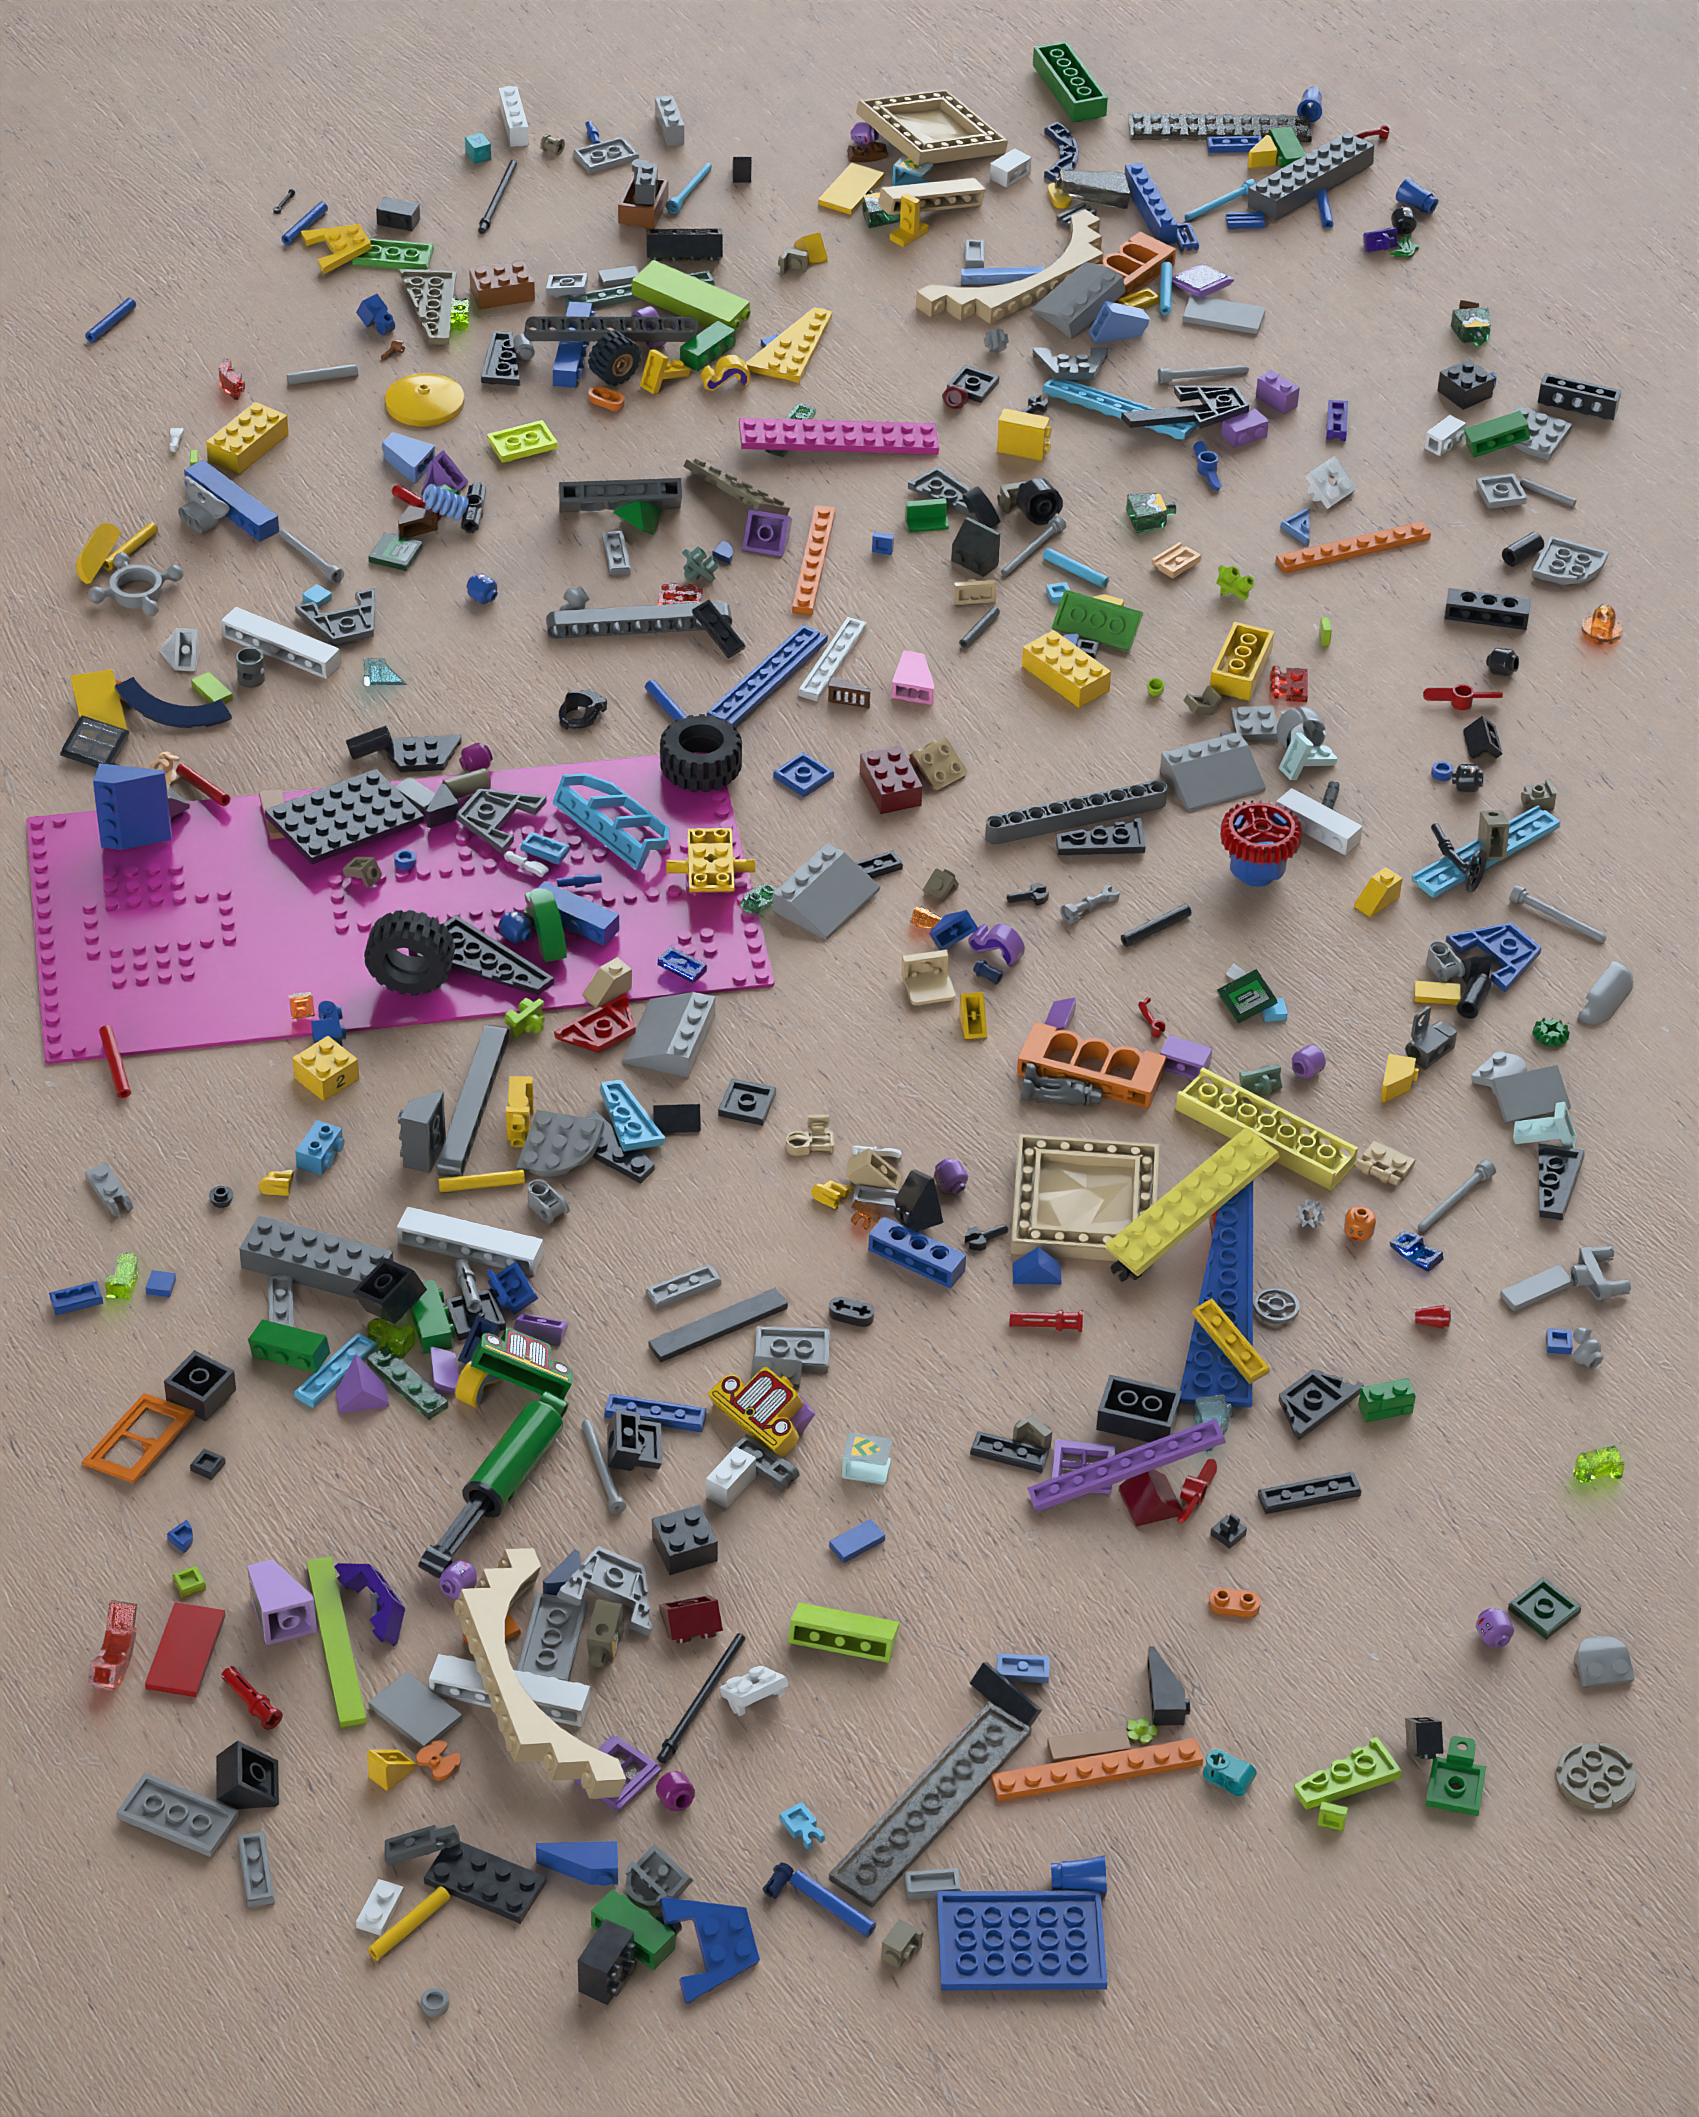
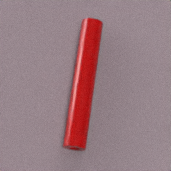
(203, 784)
(115, 1062)

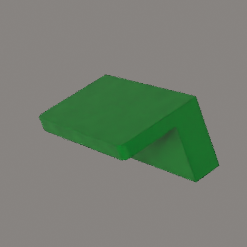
(926, 515)

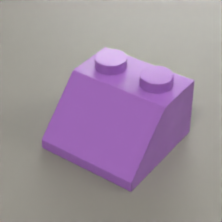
(766, 533)

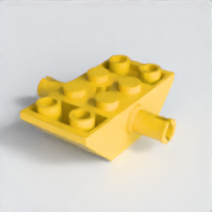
(710, 861)

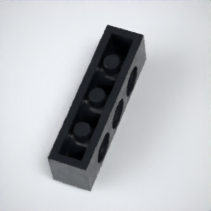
(1579, 396)
(1487, 609)

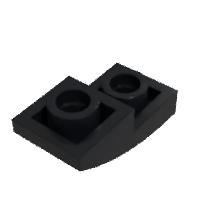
(979, 504)

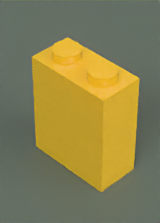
(1023, 434)

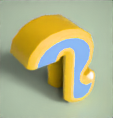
(471, 1384)

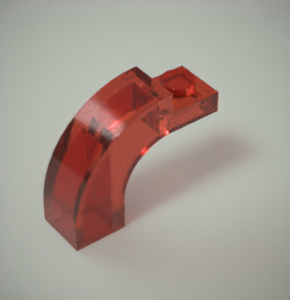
(117, 1648)

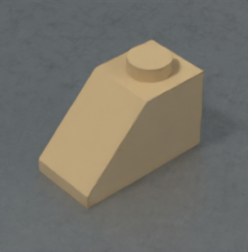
(608, 983)
(872, 1171)

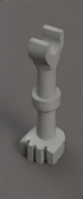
(1071, 913)

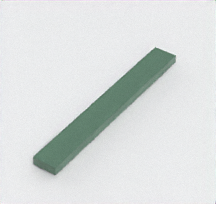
(620, 294)

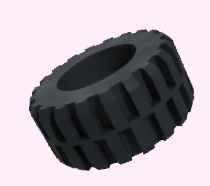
(701, 771)
(411, 932)

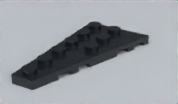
(490, 960)

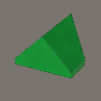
(640, 515)

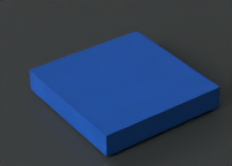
(803, 774)

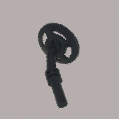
(1472, 870)

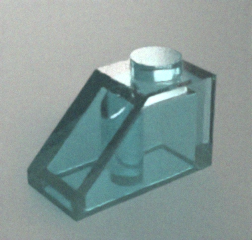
(1210, 1408)

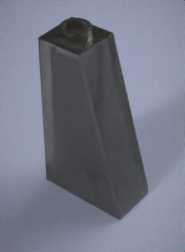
(1094, 187)

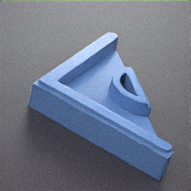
(1298, 526)

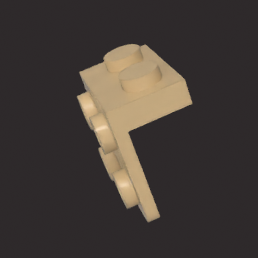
(938, 763)
(927, 977)

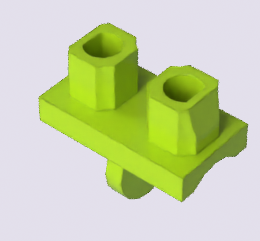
(1232, 582)
(528, 1020)

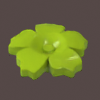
(1141, 1730)

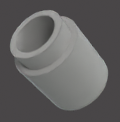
(523, 348)

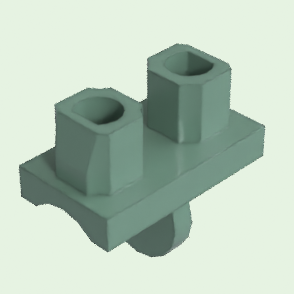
(696, 566)
(1261, 1080)

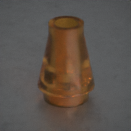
(924, 918)

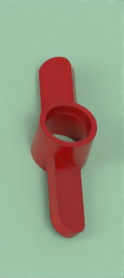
(1460, 696)
(1195, 1489)

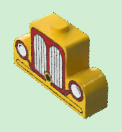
(761, 1408)

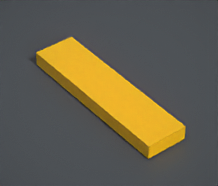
(1230, 1341)

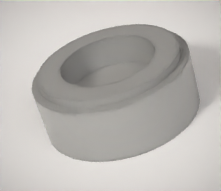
(434, 2002)

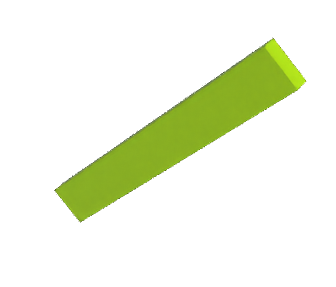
(336, 1642)

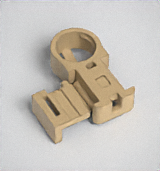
(818, 1137)

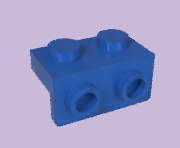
(512, 1287)

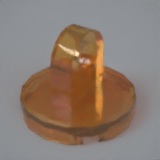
(1602, 627)

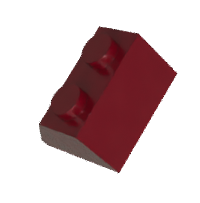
(691, 1618)

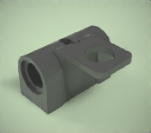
(1428, 1041)

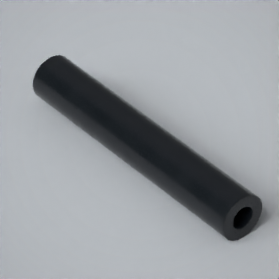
(1156, 925)

